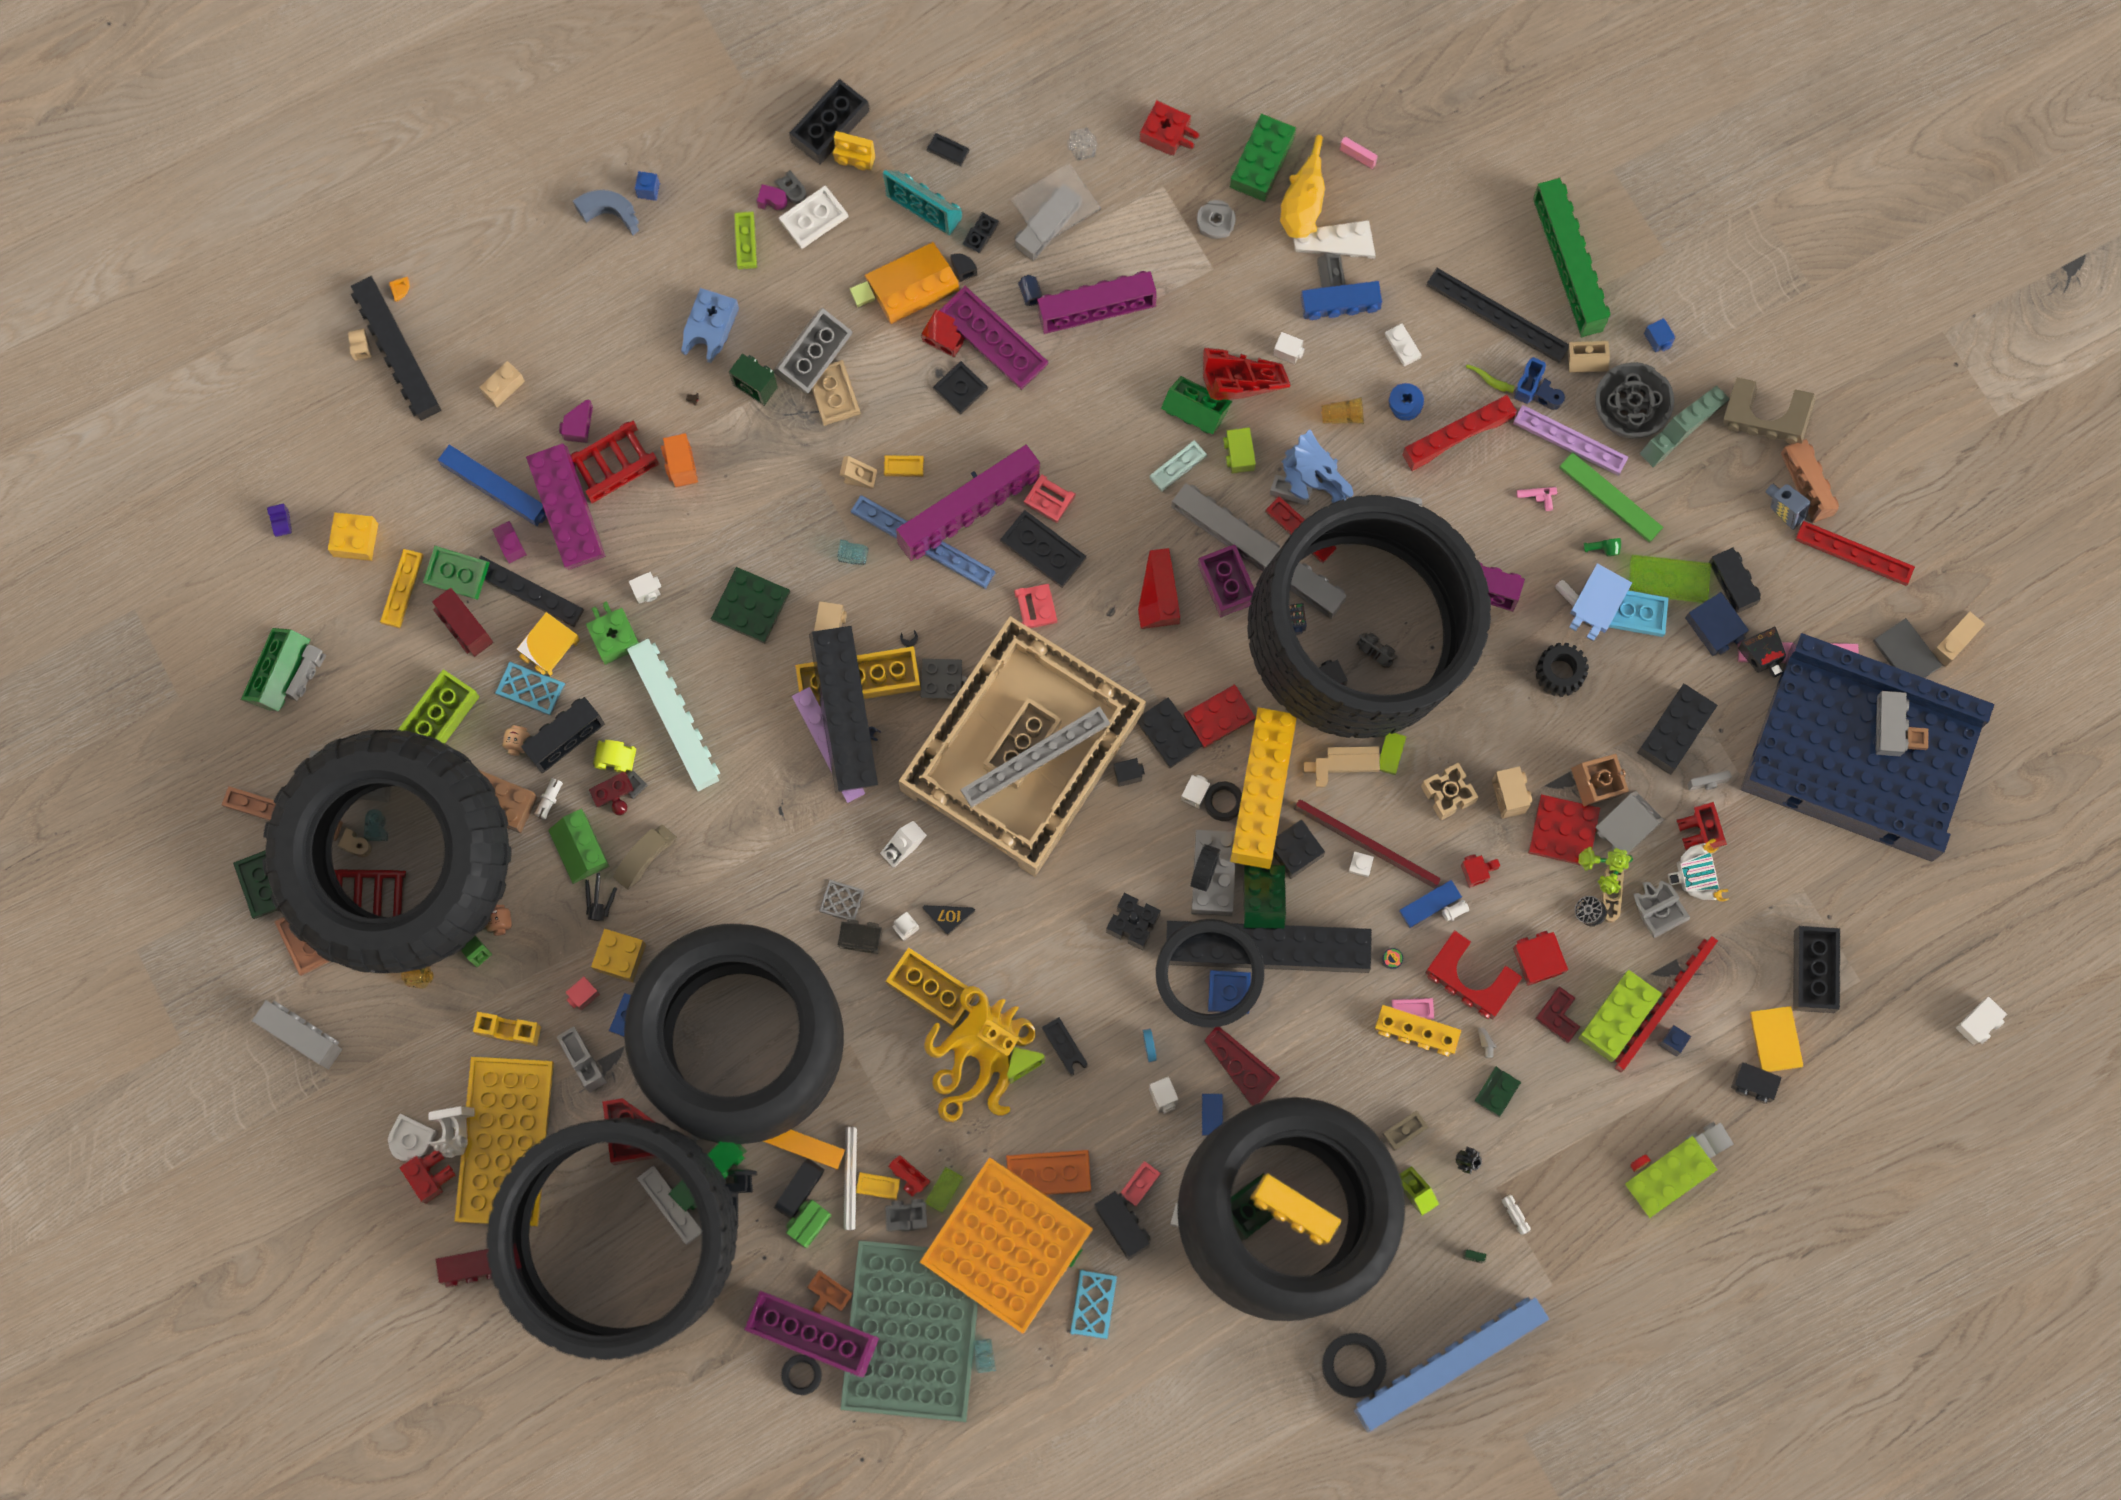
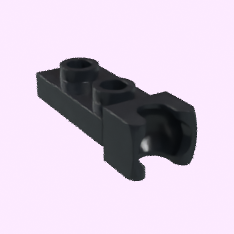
(1064, 1045)

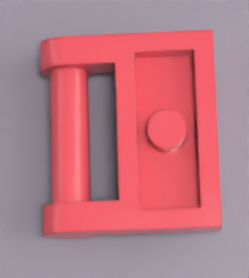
(1047, 504)
(1042, 605)

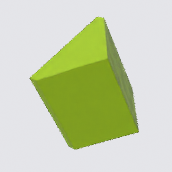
(1023, 1062)

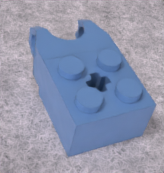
(709, 329)

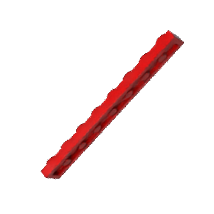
(1660, 1010)

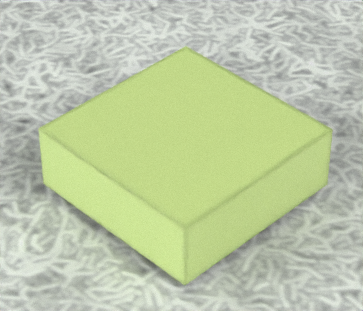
(862, 294)

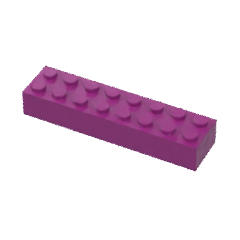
(968, 503)

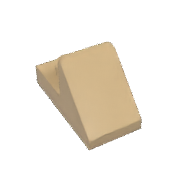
(857, 473)

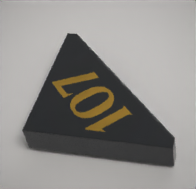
(948, 917)

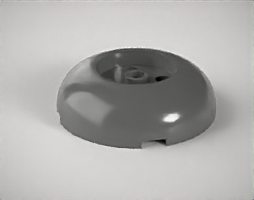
(1631, 379)

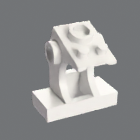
(449, 1119)

